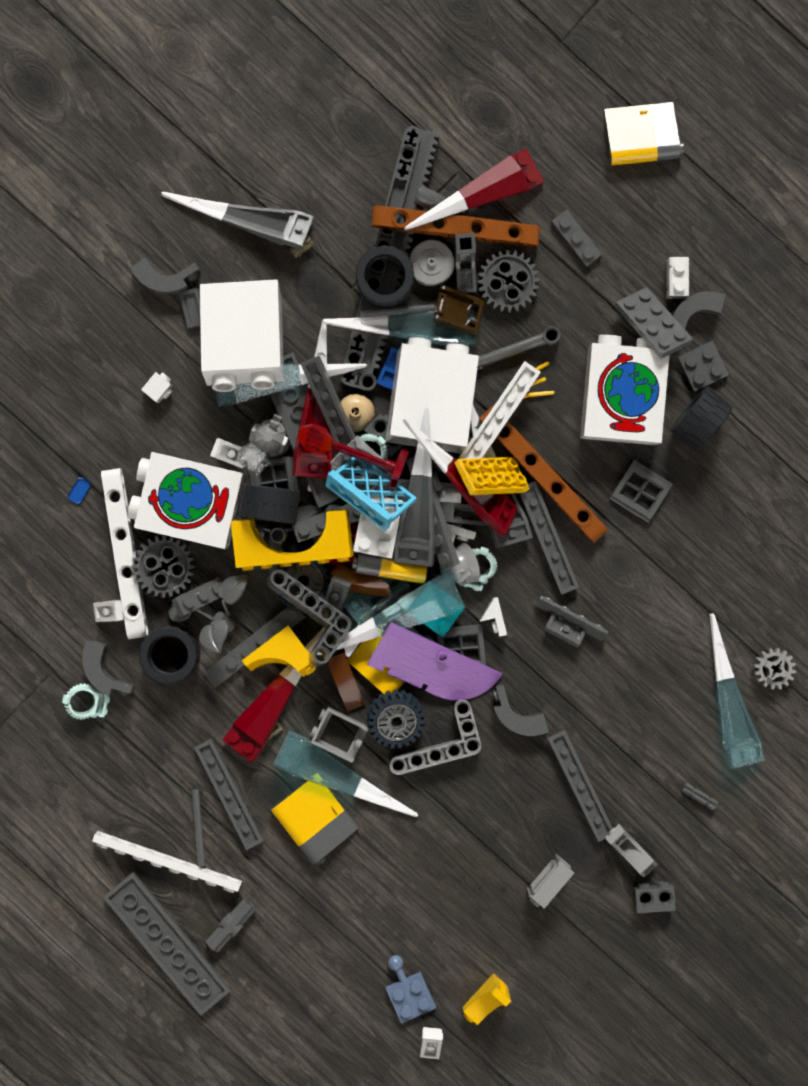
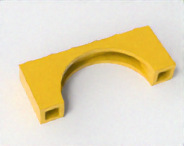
(253, 551)

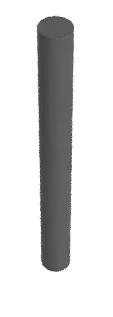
(395, 310)
(198, 827)

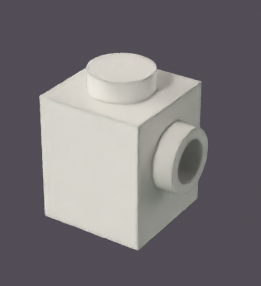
(158, 387)

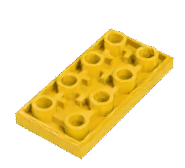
(492, 475)

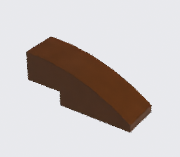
(362, 583)
(345, 681)

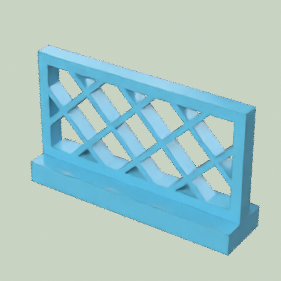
(361, 498)

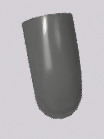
(428, 198)

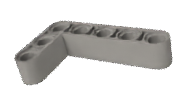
(443, 748)

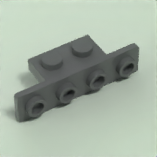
(567, 624)

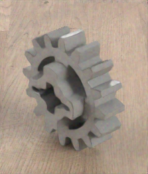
(770, 675)

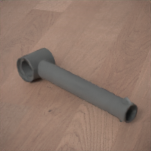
(517, 348)

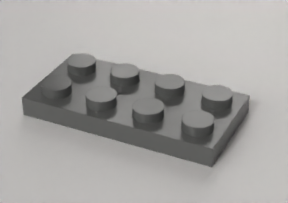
(653, 323)

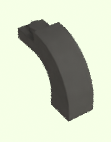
(465, 262)
(164, 284)
(706, 302)
(96, 673)
(523, 725)

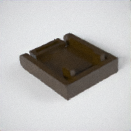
(453, 310)

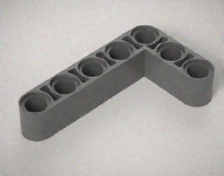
(314, 612)

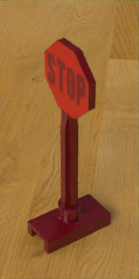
(319, 440)

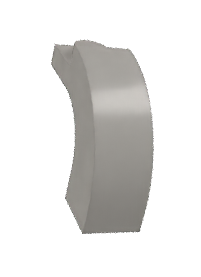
(631, 850)

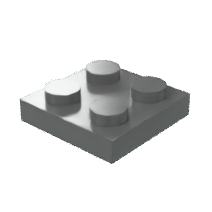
(702, 366)

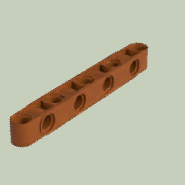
(489, 230)
(546, 477)

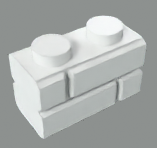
(677, 277)

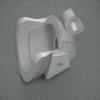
(270, 437)
(467, 570)

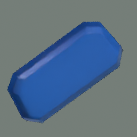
(79, 490)

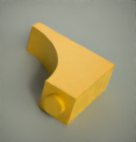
(282, 649)
(486, 999)

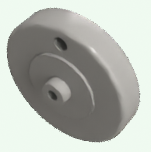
(432, 262)

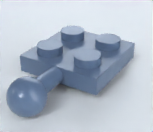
(410, 994)

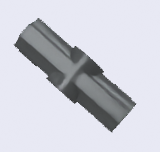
(230, 925)

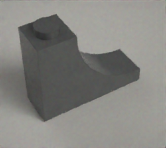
(461, 514)

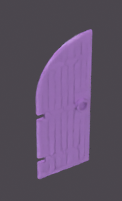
(426, 662)

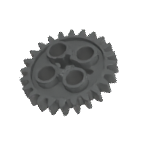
(516, 265)
(170, 581)

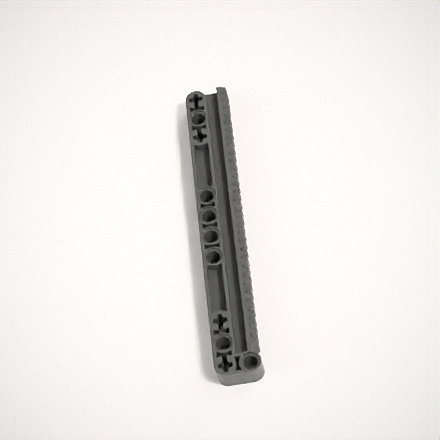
(401, 195)

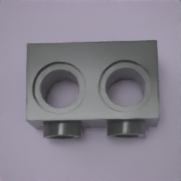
(370, 429)
(653, 903)

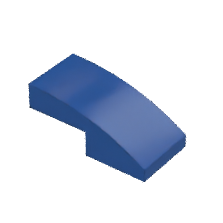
(387, 374)

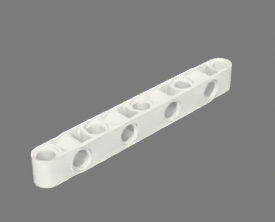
(123, 552)

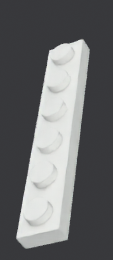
(501, 412)

